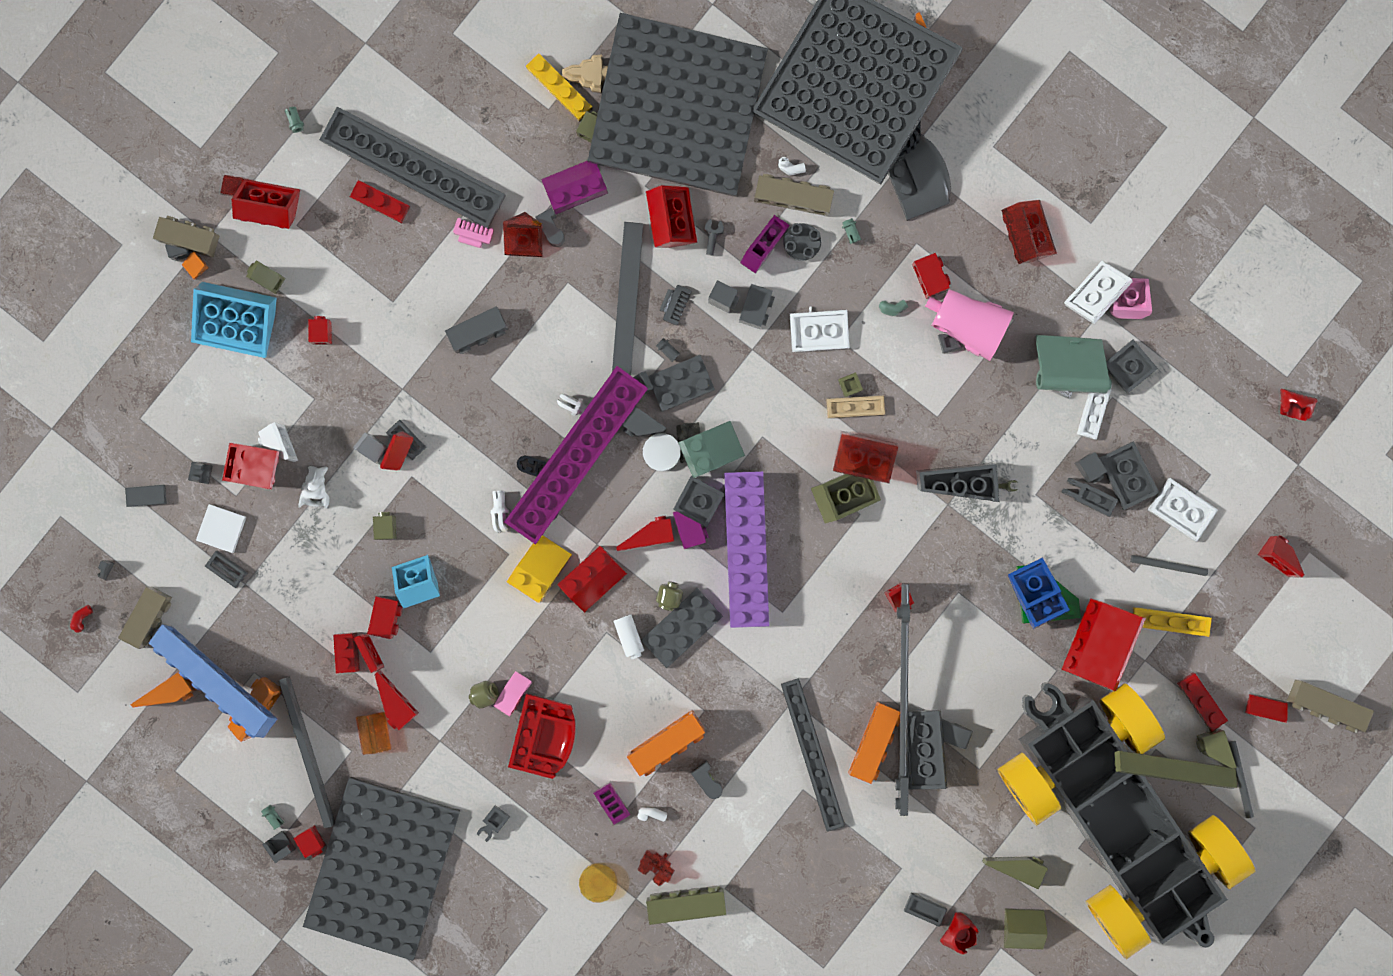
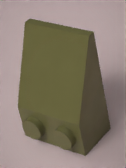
(844, 496)

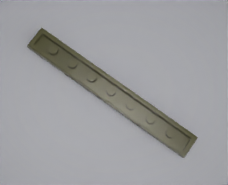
(1175, 770)

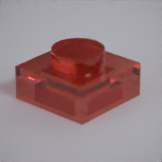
(230, 185)

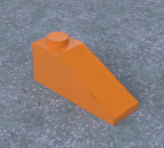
(171, 690)

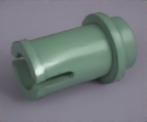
(296, 124)
(851, 230)
(272, 817)

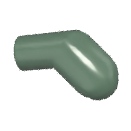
(891, 309)

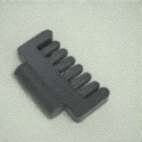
(670, 301)

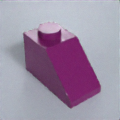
(690, 531)

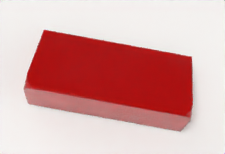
(397, 451)
(1267, 708)

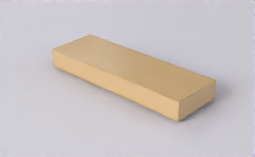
(855, 407)

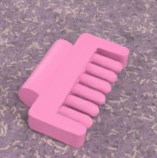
(472, 238)

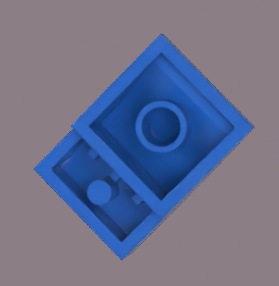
(1038, 593)

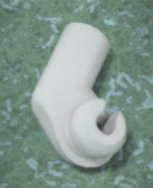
(655, 813)

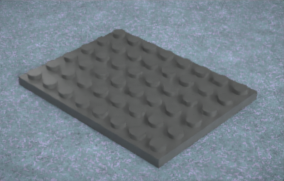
(381, 868)

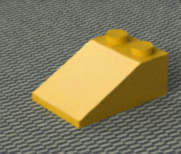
(539, 568)

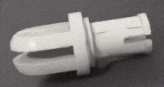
(577, 409)
(499, 512)

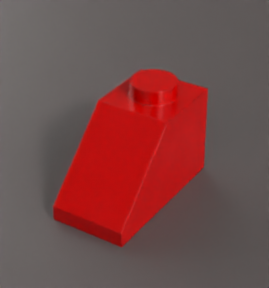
(894, 597)

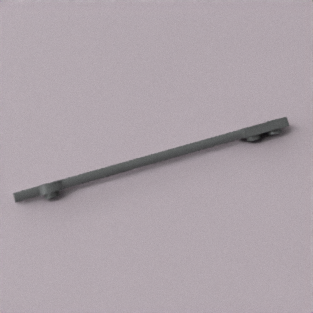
(902, 782)

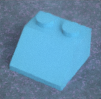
(415, 581)

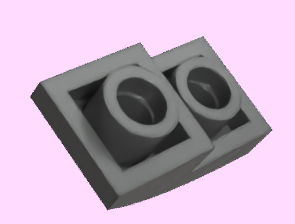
(956, 734)

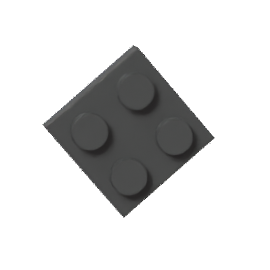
(1130, 366)
(698, 501)

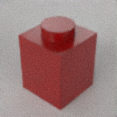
(319, 331)
(310, 842)

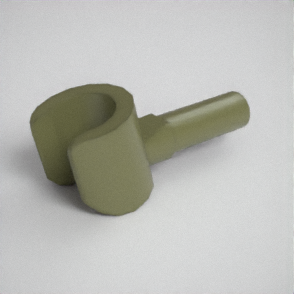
(1007, 486)

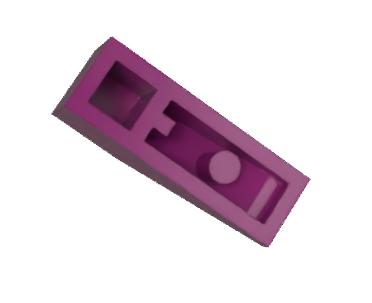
(764, 244)

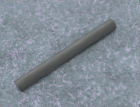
(1169, 565)
(1241, 780)

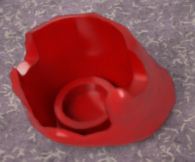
(1296, 405)
(960, 934)

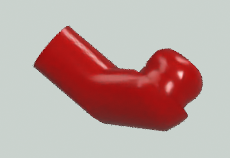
(76, 621)

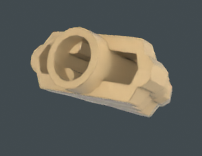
(588, 73)

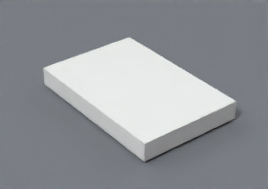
(1098, 292)
(819, 330)
(1182, 509)

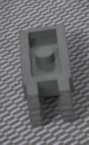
(1092, 497)

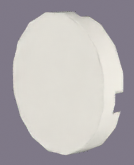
(661, 452)

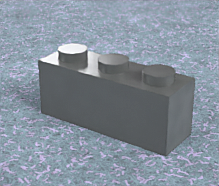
(477, 330)

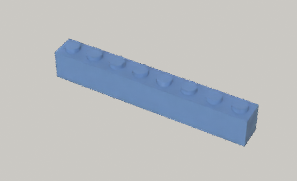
(212, 681)

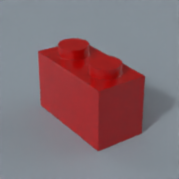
(931, 275)
(385, 617)
(346, 653)

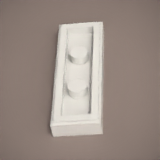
(1093, 415)

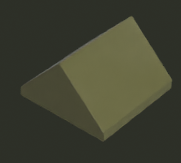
(1025, 929)

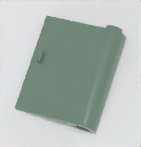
(1072, 364)

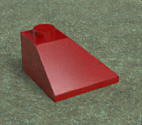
(1281, 556)

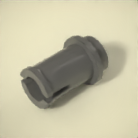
(668, 349)

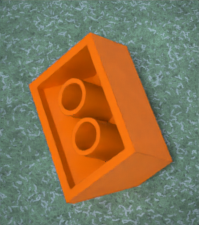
(265, 693)

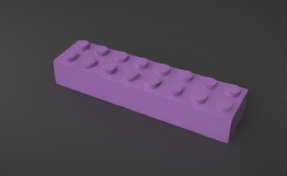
(746, 549)

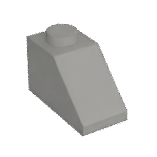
(371, 448)

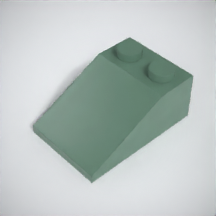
(711, 449)

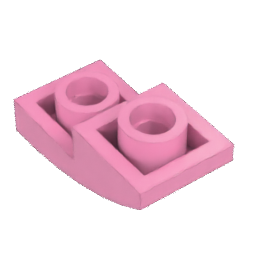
(512, 693)

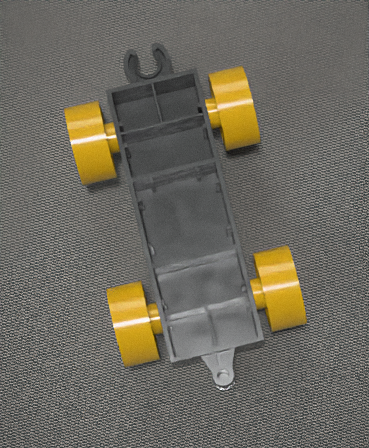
(1124, 819)

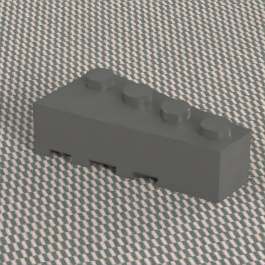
(967, 481)

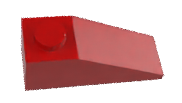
(652, 534)
(395, 705)

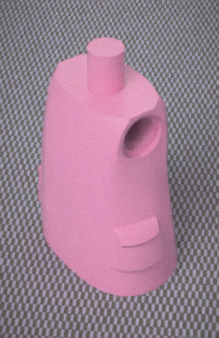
(971, 322)

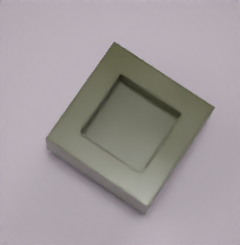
(850, 384)

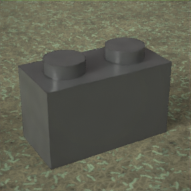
(723, 297)
(755, 306)

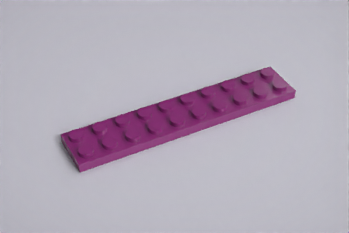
(576, 455)

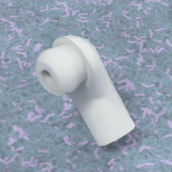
(789, 168)

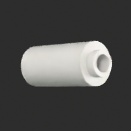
(629, 636)

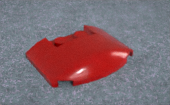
(543, 737)

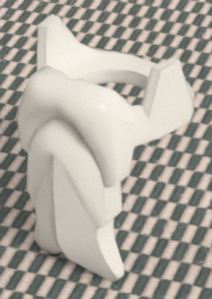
(314, 488)

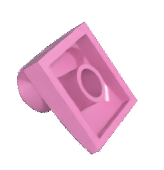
(1134, 301)

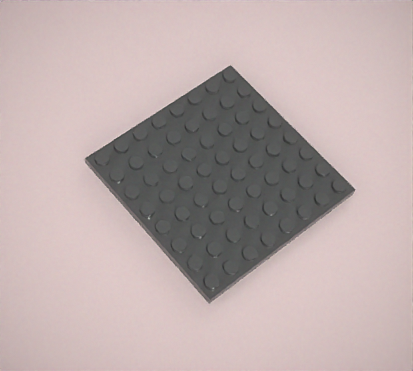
(857, 83)
(677, 104)

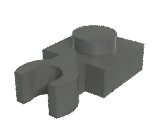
(494, 821)

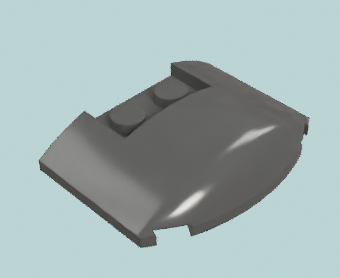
(921, 180)

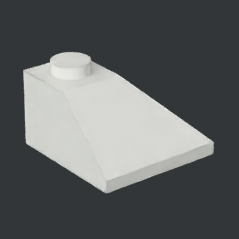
(276, 438)

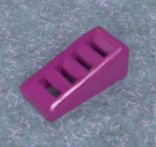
(604, 789)

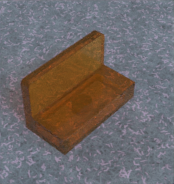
(373, 733)

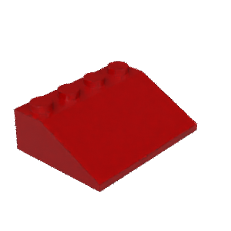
(1103, 644)

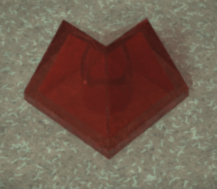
(523, 236)

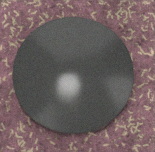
(802, 241)

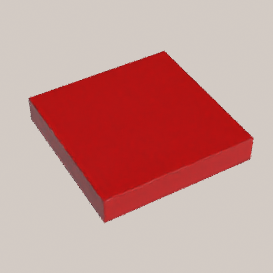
(369, 652)

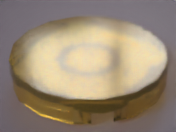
(598, 882)

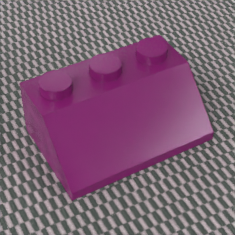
(574, 186)

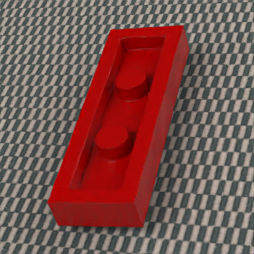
(379, 201)
(1202, 702)

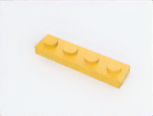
(558, 87)
(1174, 622)

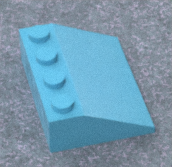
(232, 319)

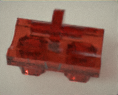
(658, 865)

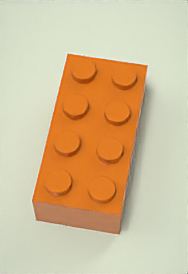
(666, 743)

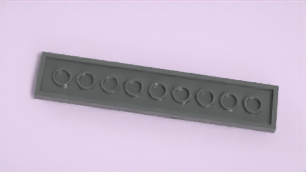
(412, 167)

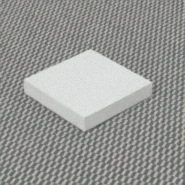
(221, 528)

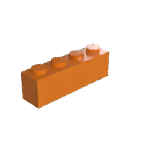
(874, 743)

